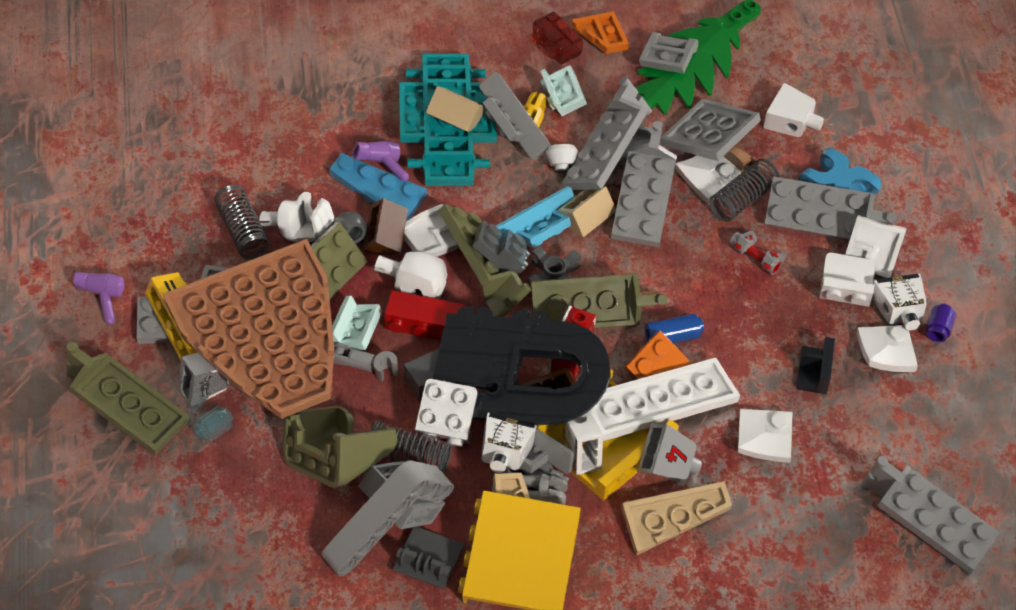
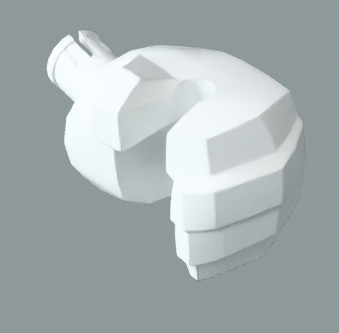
(298, 220)
(415, 272)

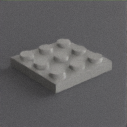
(710, 129)

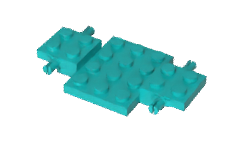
(447, 149)

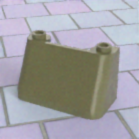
(327, 450)

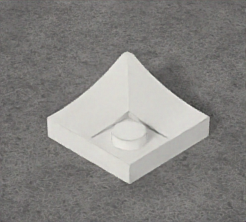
(707, 175)
(429, 233)
(876, 242)
(887, 348)
(765, 434)

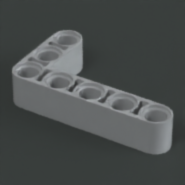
(405, 485)

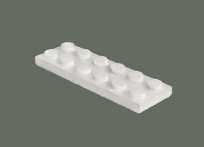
(663, 398)

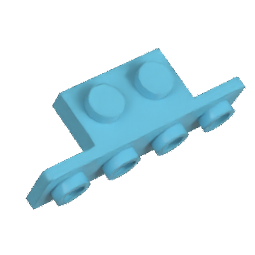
(540, 219)

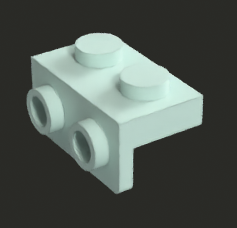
(563, 90)
(355, 323)

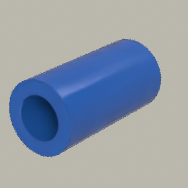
(677, 328)

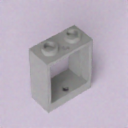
(418, 514)

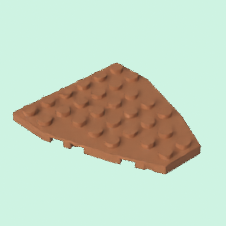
(264, 327)

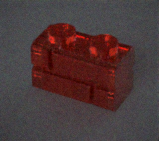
(557, 38)

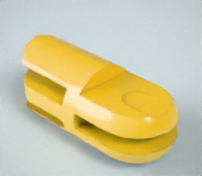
(536, 106)

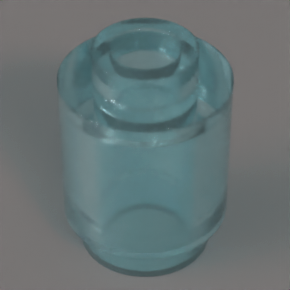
(213, 424)

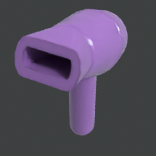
(382, 152)
(105, 285)

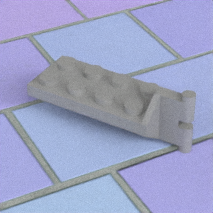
(608, 139)
(644, 192)
(820, 208)
(930, 514)

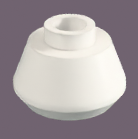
(561, 156)

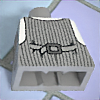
(199, 380)

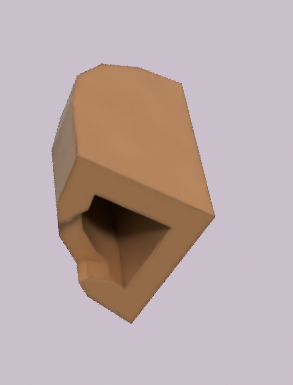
(739, 158)

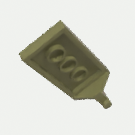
(338, 257)
(497, 286)
(612, 298)
(124, 399)

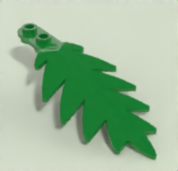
(713, 45)

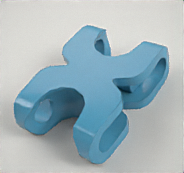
(840, 175)

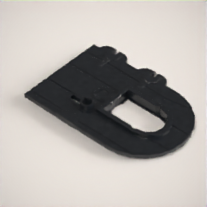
(490, 349)

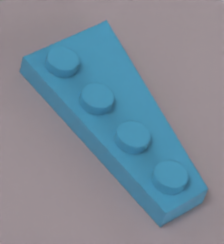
(377, 184)

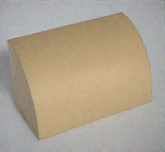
(455, 109)
(588, 210)

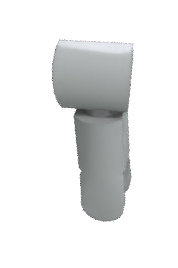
(366, 361)

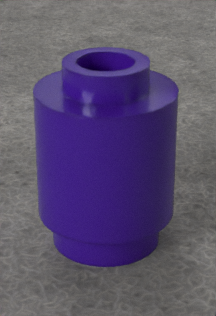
(940, 322)

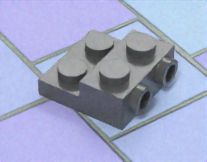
(505, 251)

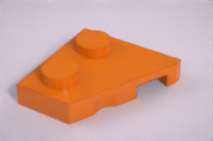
(602, 31)
(656, 357)

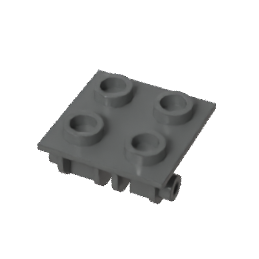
(428, 557)

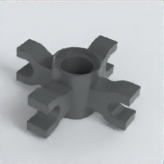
(553, 266)

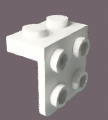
(848, 279)
(446, 412)

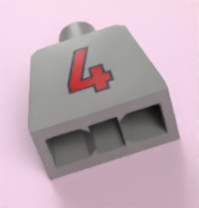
(668, 454)

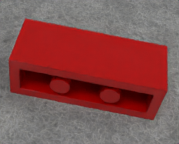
(418, 314)

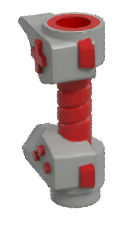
(745, 243)

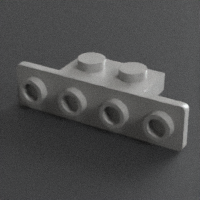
(512, 117)
(548, 450)

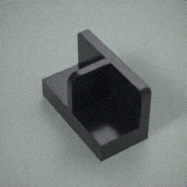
(816, 367)

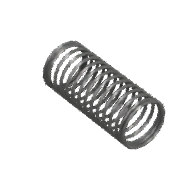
(728, 202)
(250, 238)
(443, 457)

